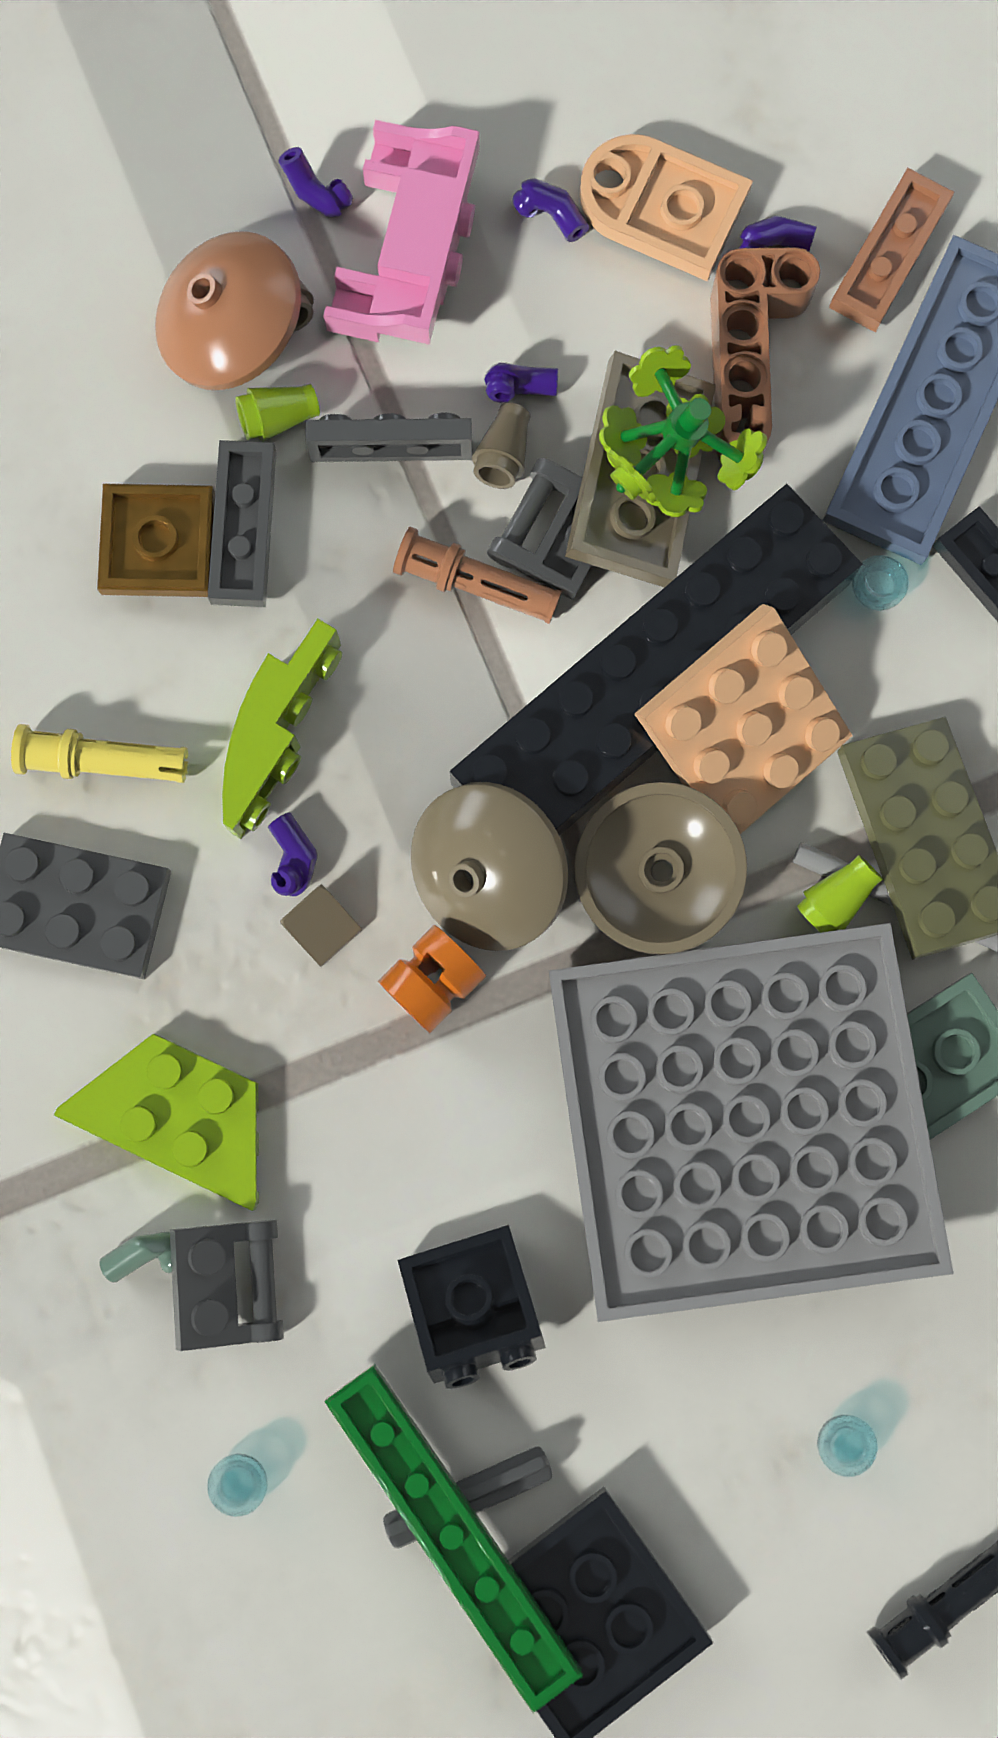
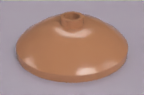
(228, 310)

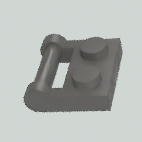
(549, 562)
(207, 1285)

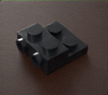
(471, 1307)

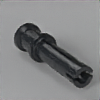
(930, 1618)

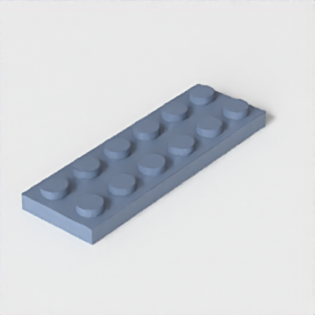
(927, 412)

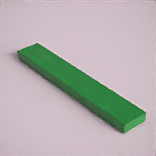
(454, 1538)

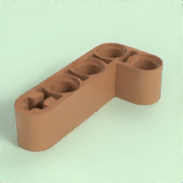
(749, 311)

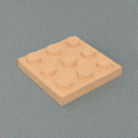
(746, 719)

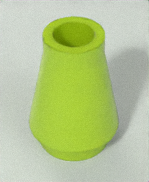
(275, 409)
(837, 898)

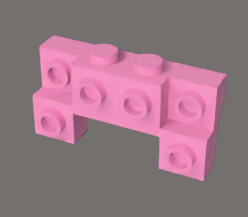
(419, 252)

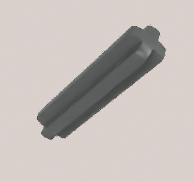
(485, 1489)

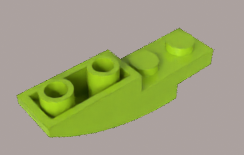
(260, 745)

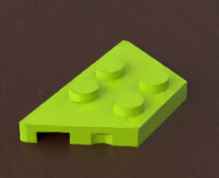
(177, 1116)

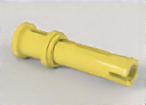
(73, 754)

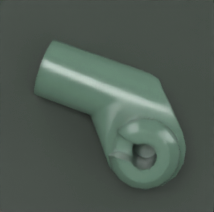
(135, 1254)

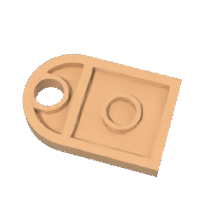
(667, 204)

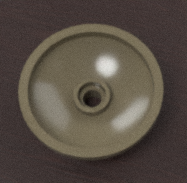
(653, 826)
(508, 852)

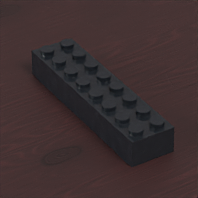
(583, 728)

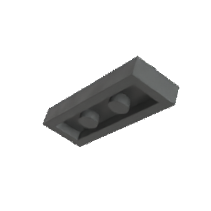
(389, 438)
(242, 523)

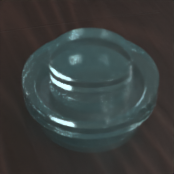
(880, 583)
(847, 1445)
(237, 1484)

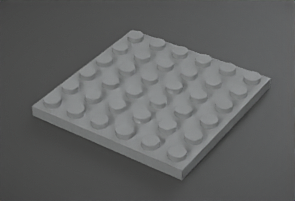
(747, 1123)

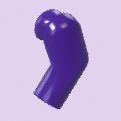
(308, 188)
(554, 201)
(778, 231)
(508, 379)
(297, 859)

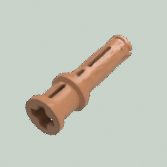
(451, 560)

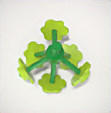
(686, 429)

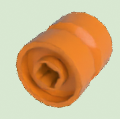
(417, 994)

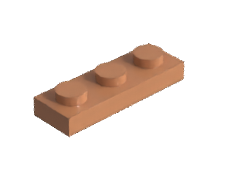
(891, 250)

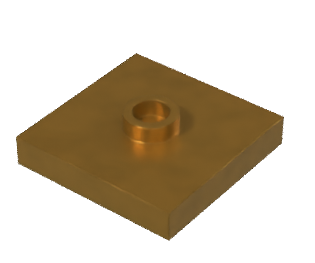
(155, 540)

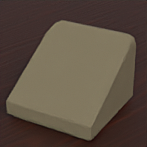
(320, 925)

